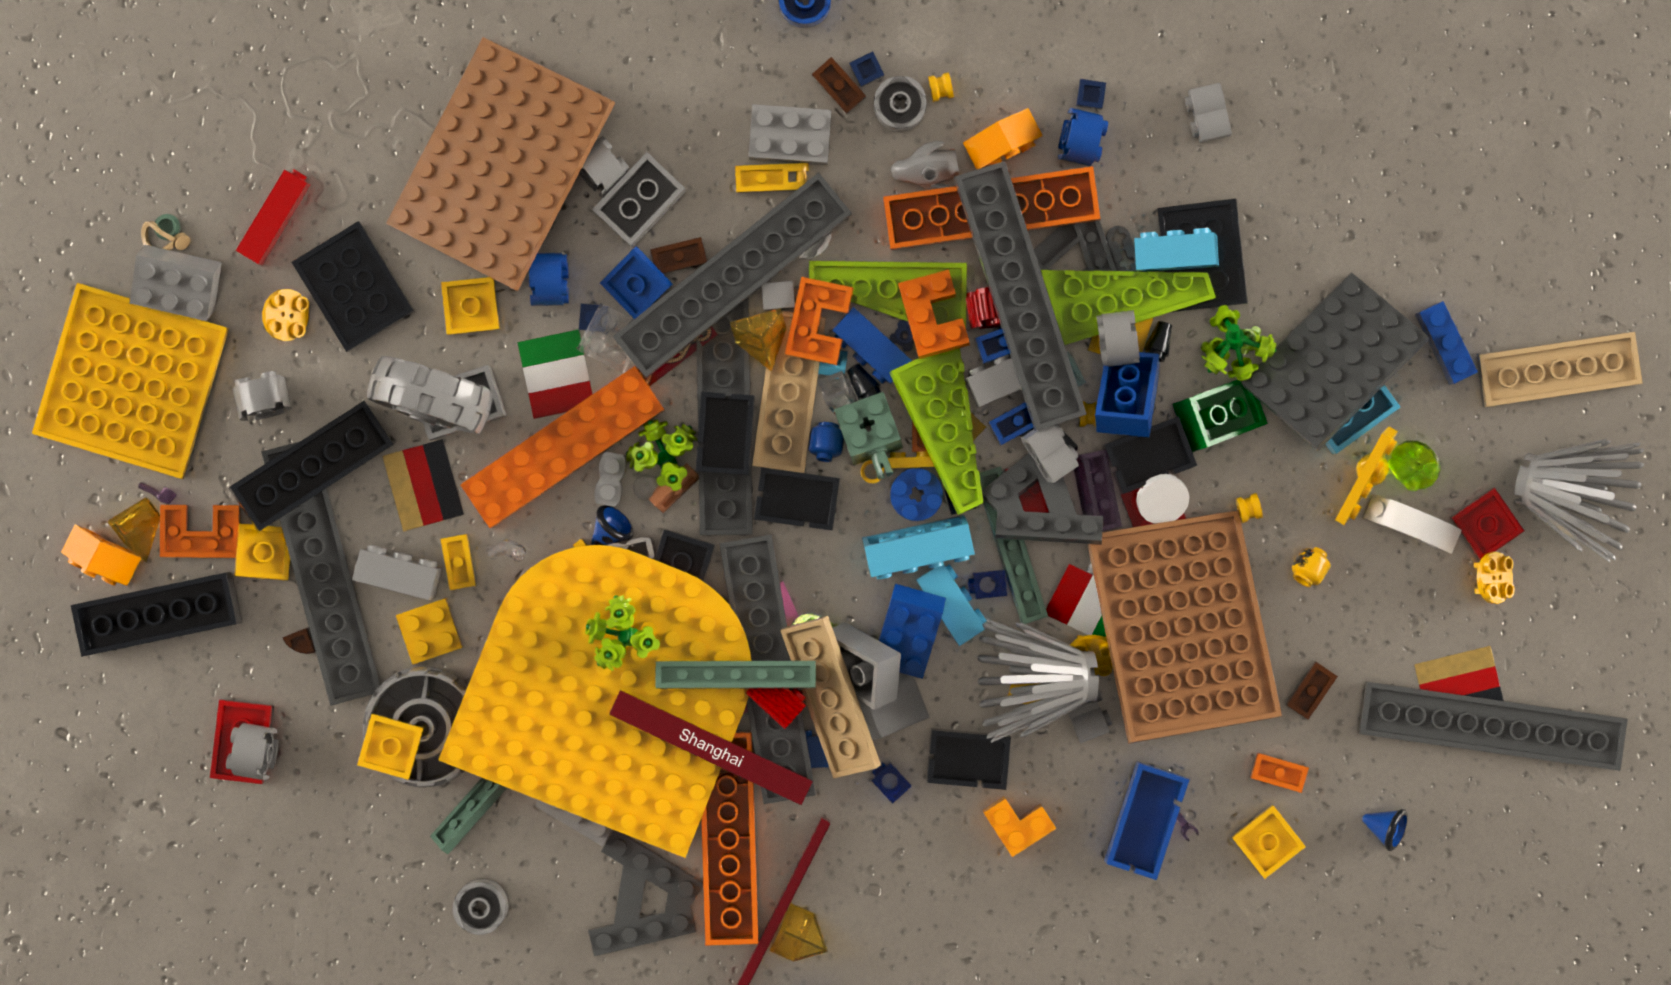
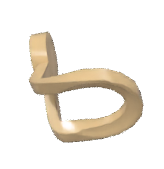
(179, 241)

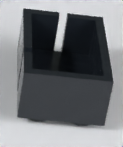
(726, 433)
(1146, 457)
(796, 498)
(968, 757)

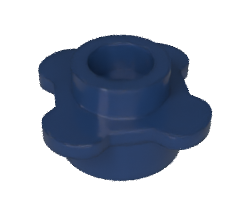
(897, 337)

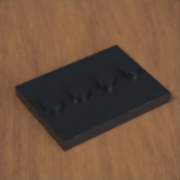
(1223, 220)
(352, 286)

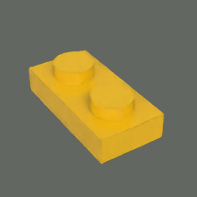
(458, 562)

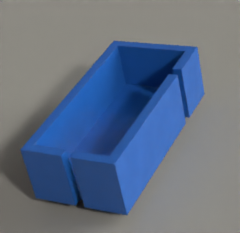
(1146, 820)

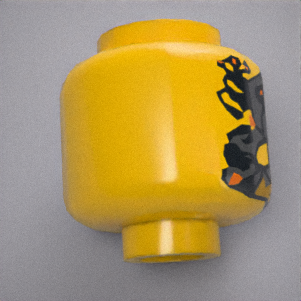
(1310, 566)

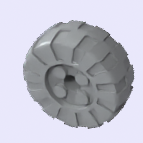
(429, 395)
(425, 696)

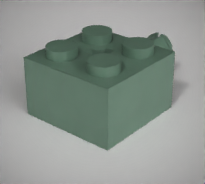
(873, 444)

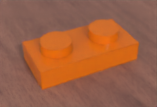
(1279, 772)

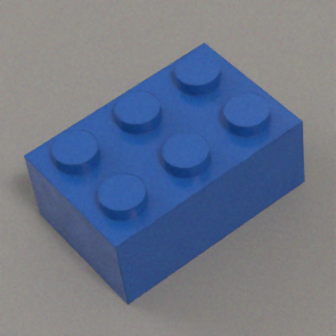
(1128, 397)
(912, 627)

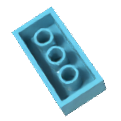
(918, 546)

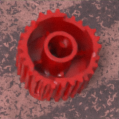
(981, 309)

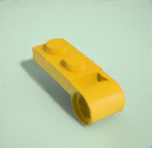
(899, 460)

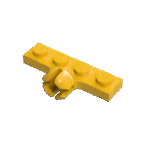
(1370, 471)

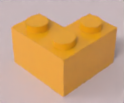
(1003, 139)
(99, 556)
(1018, 832)

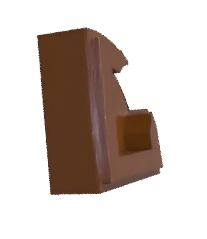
(300, 641)

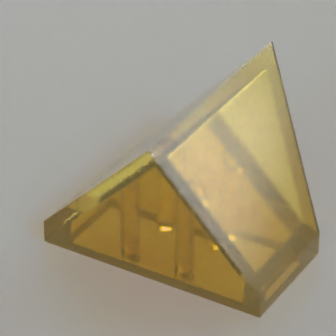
(761, 335)
(137, 527)
(799, 935)

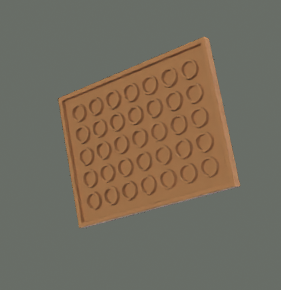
(500, 163)
(1184, 627)

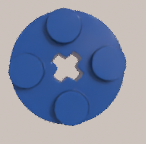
(804, 15)
(1082, 137)
(548, 281)
(930, 500)

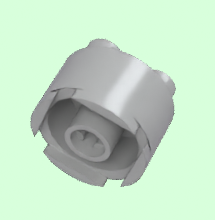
(900, 88)
(602, 168)
(1118, 338)
(261, 396)
(252, 751)
(472, 919)

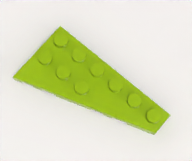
(878, 289)
(1086, 294)
(941, 413)

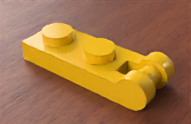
(769, 177)

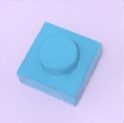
(829, 369)

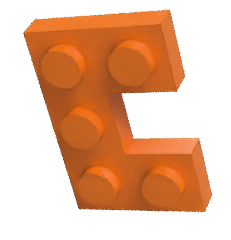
(927, 335)
(803, 336)
(218, 543)

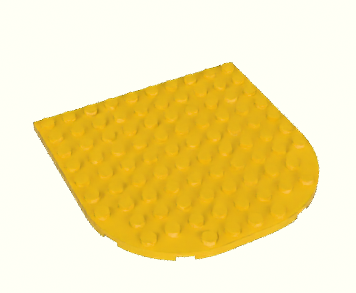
(544, 705)

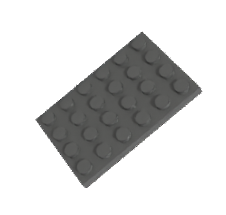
(1335, 361)

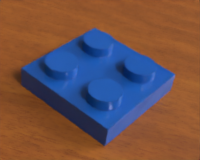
(636, 283)

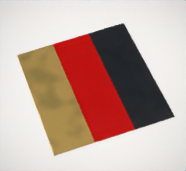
(423, 485)
(1463, 673)

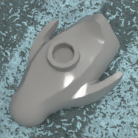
(927, 166)

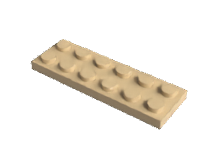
(1559, 369)
(787, 409)
(834, 700)

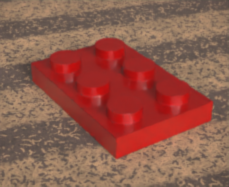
(232, 715)

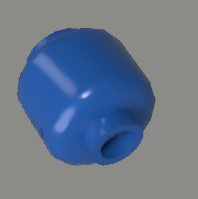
(826, 441)

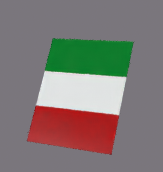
(554, 373)
(1077, 602)

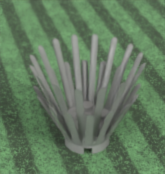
(1567, 477)
(1062, 668)

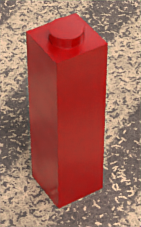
(273, 216)

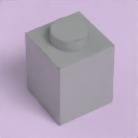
(779, 295)

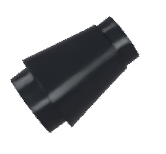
(1160, 340)
(863, 382)

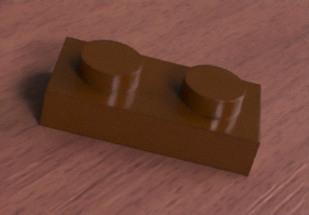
(838, 85)
(679, 255)
(1311, 690)

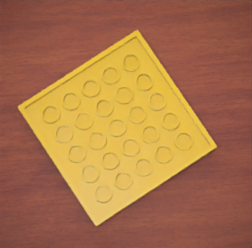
(130, 381)

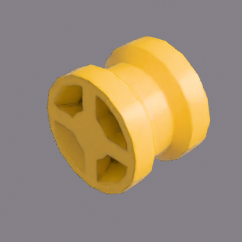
(940, 87)
(1090, 417)
(1249, 507)

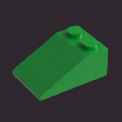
(1219, 414)

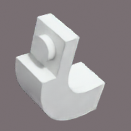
(1412, 523)

